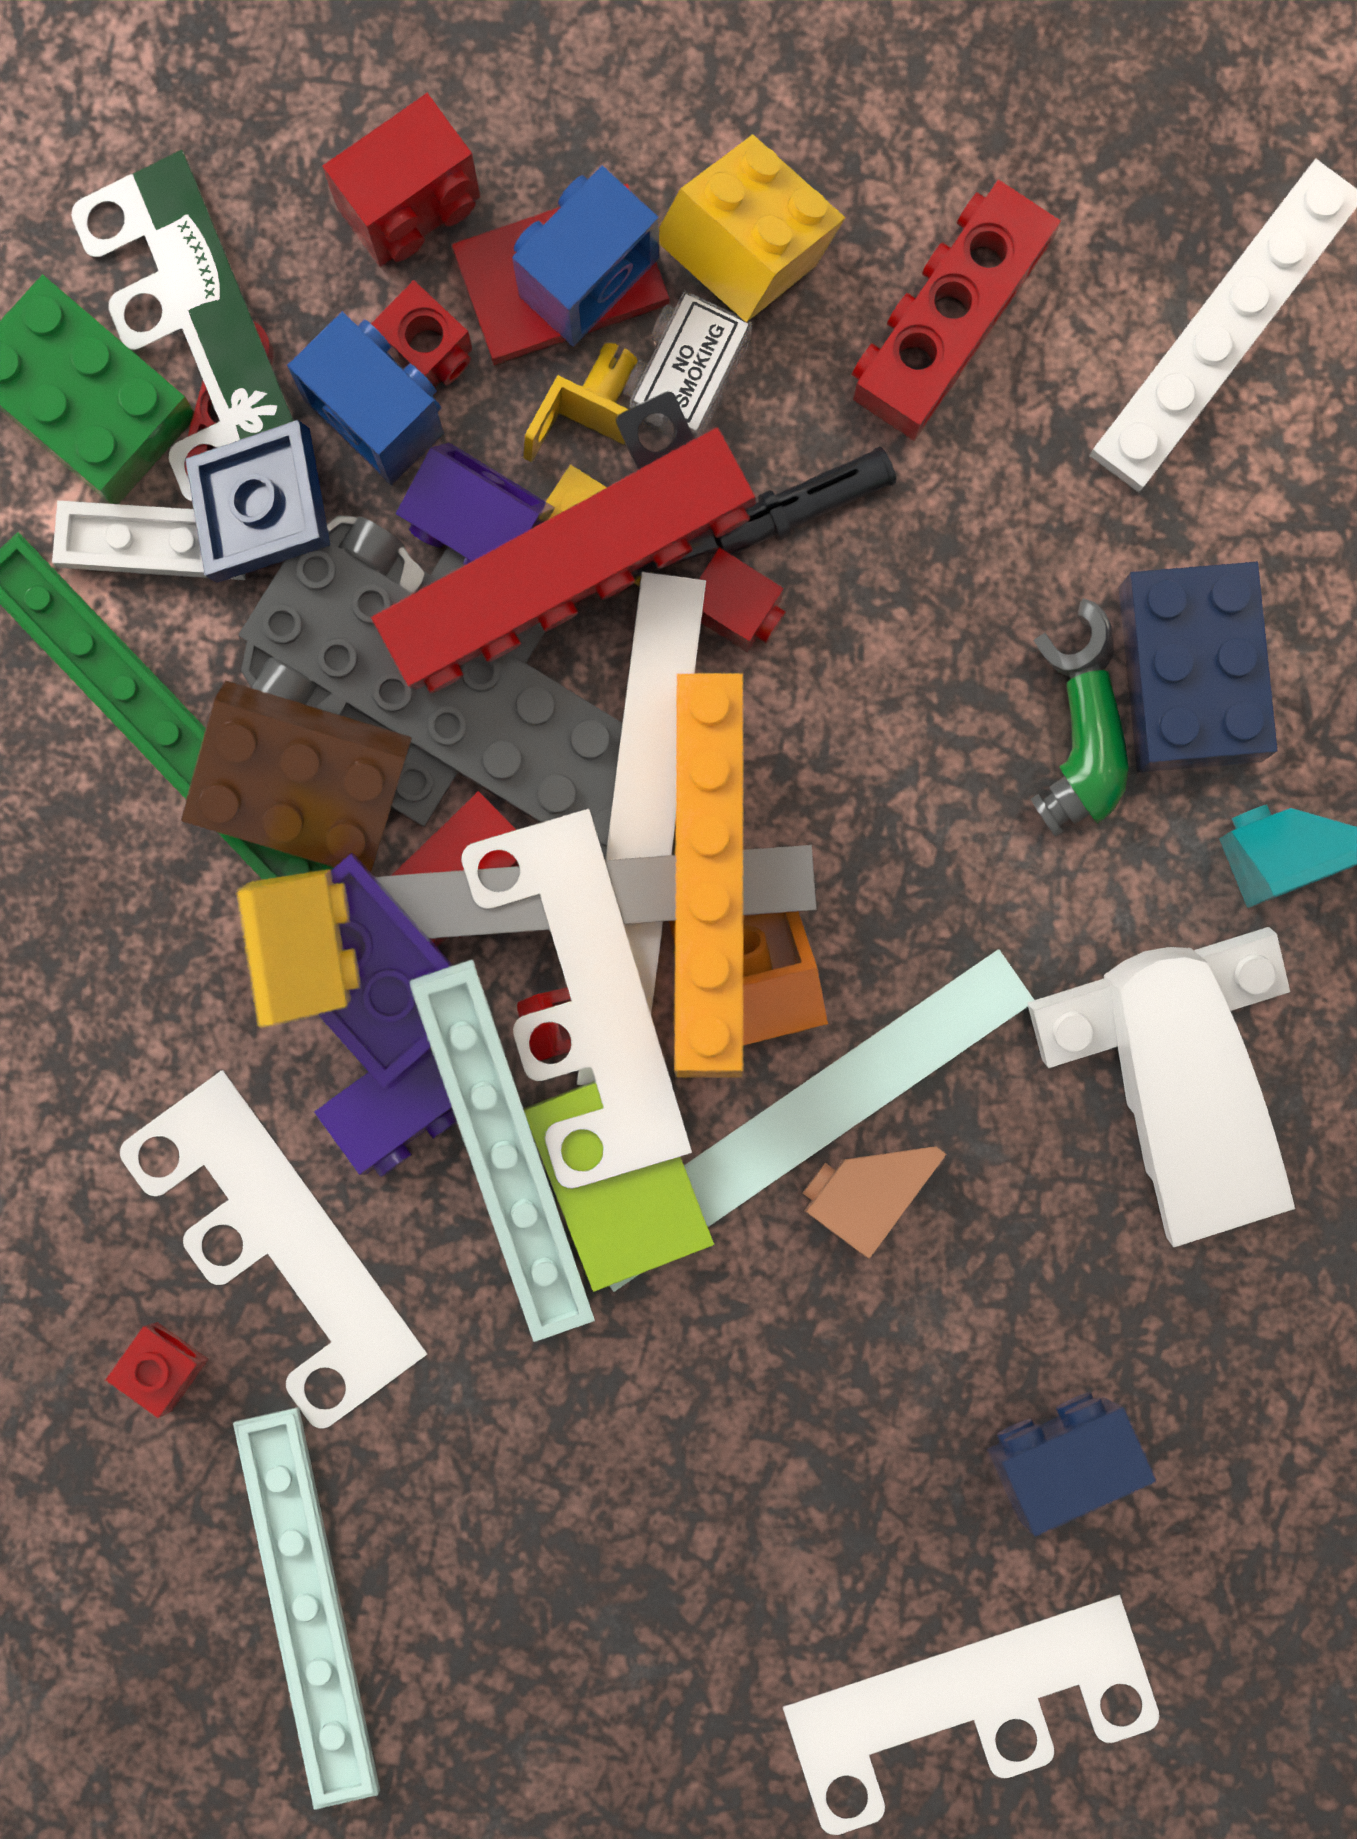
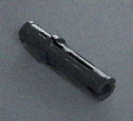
(828, 491)

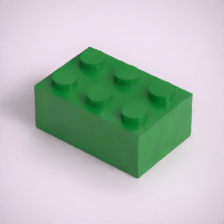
(85, 392)

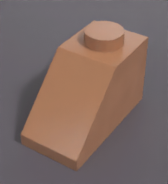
(869, 1194)

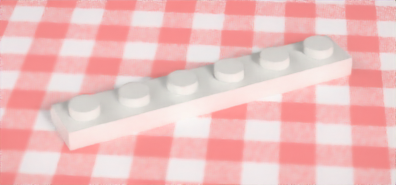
(1226, 326)

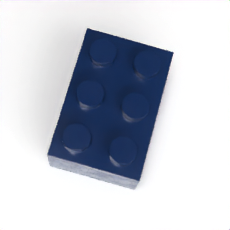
(1197, 667)

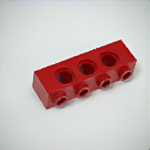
(1020, 236)

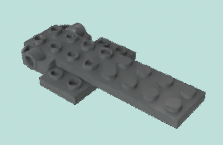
(493, 726)

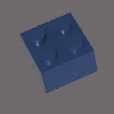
(1070, 1462)

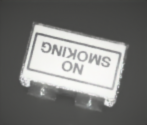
(693, 360)

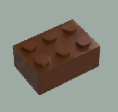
(294, 777)

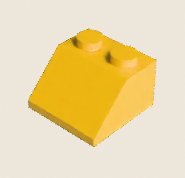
(297, 946)

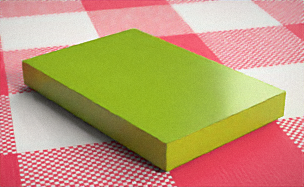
(626, 1219)

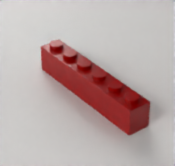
(565, 561)

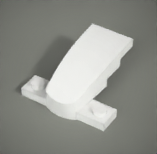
(1185, 1074)

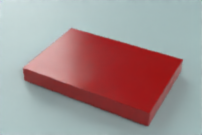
(504, 318)

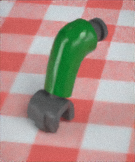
(1098, 759)

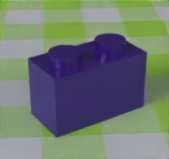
(468, 504)
(378, 1122)

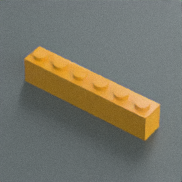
(709, 876)

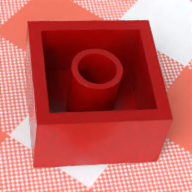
(404, 181)

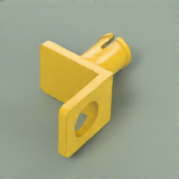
(589, 404)

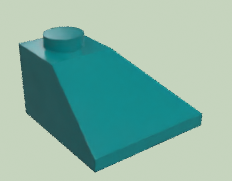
(1286, 851)

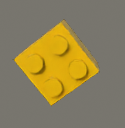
(749, 227)

